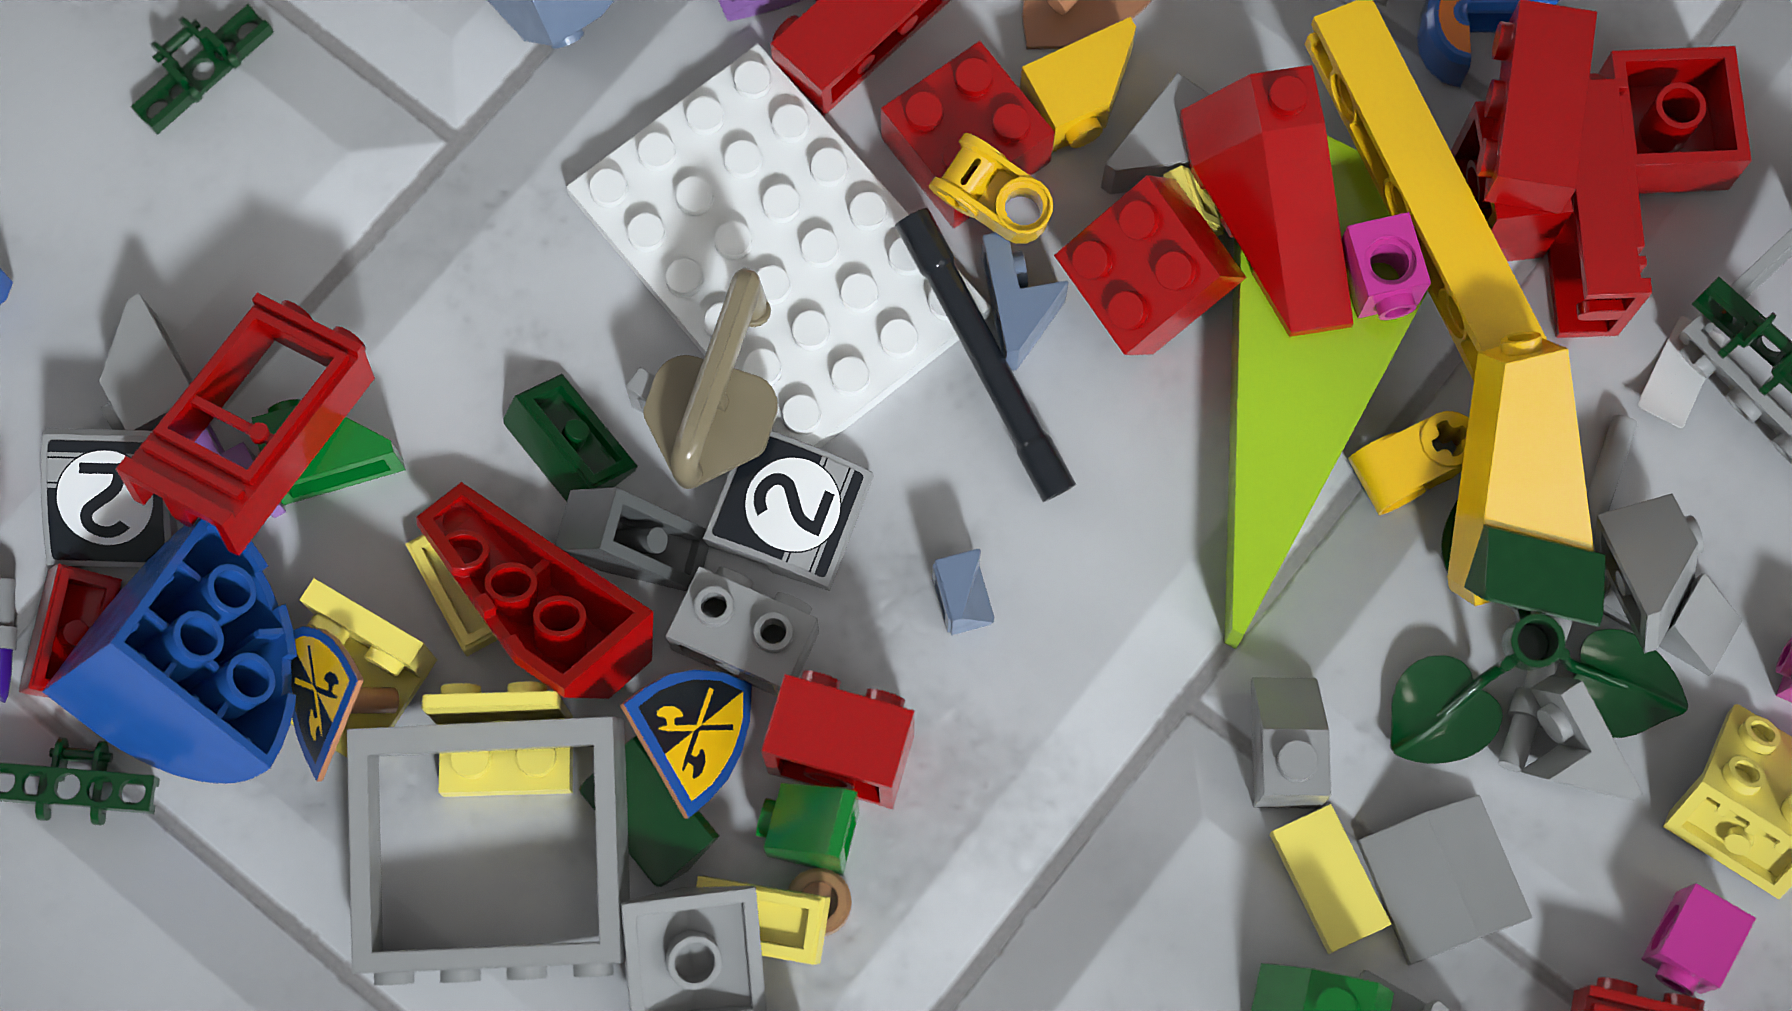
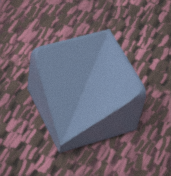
(962, 592)

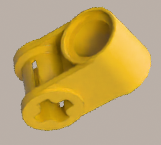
(990, 188)
(1406, 463)

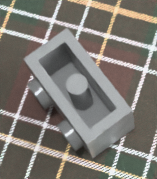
(743, 629)

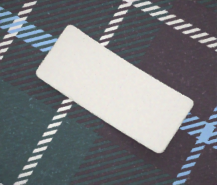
(1673, 381)

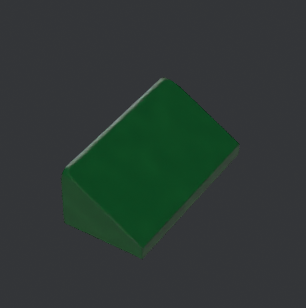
(567, 438)
(1538, 575)
(658, 834)

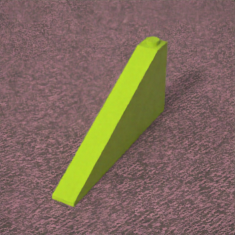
(1294, 407)

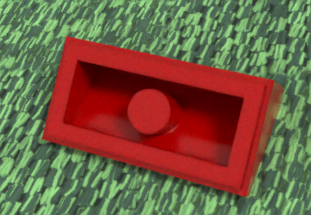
(66, 611)

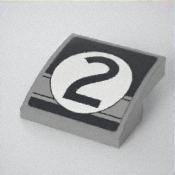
(87, 506)
(791, 510)

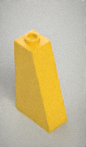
(1520, 453)

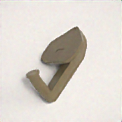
(706, 410)

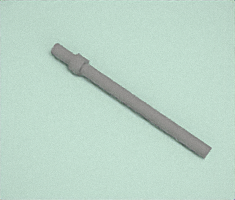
(1600, 495)

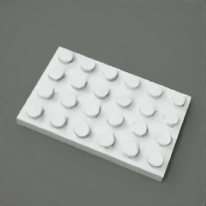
(768, 186)

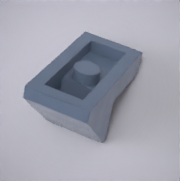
(1017, 313)

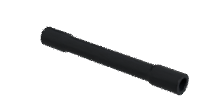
(937, 265)

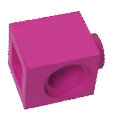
(1390, 242)
(1697, 941)

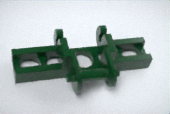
(183, 76)
(1746, 327)
(103, 796)

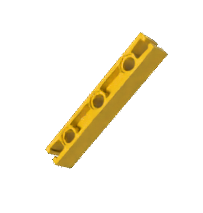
(1419, 176)

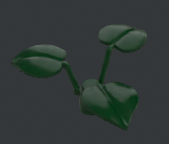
(1447, 716)

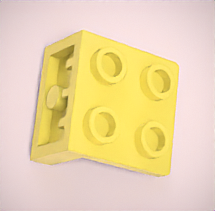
(379, 649)
(508, 770)
(1743, 802)

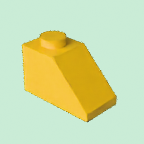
(1080, 83)

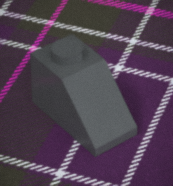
(631, 537)

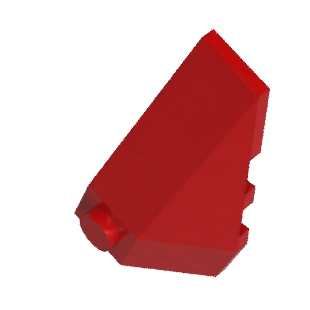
(1271, 177)
(539, 600)

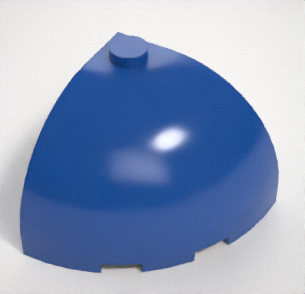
(188, 663)

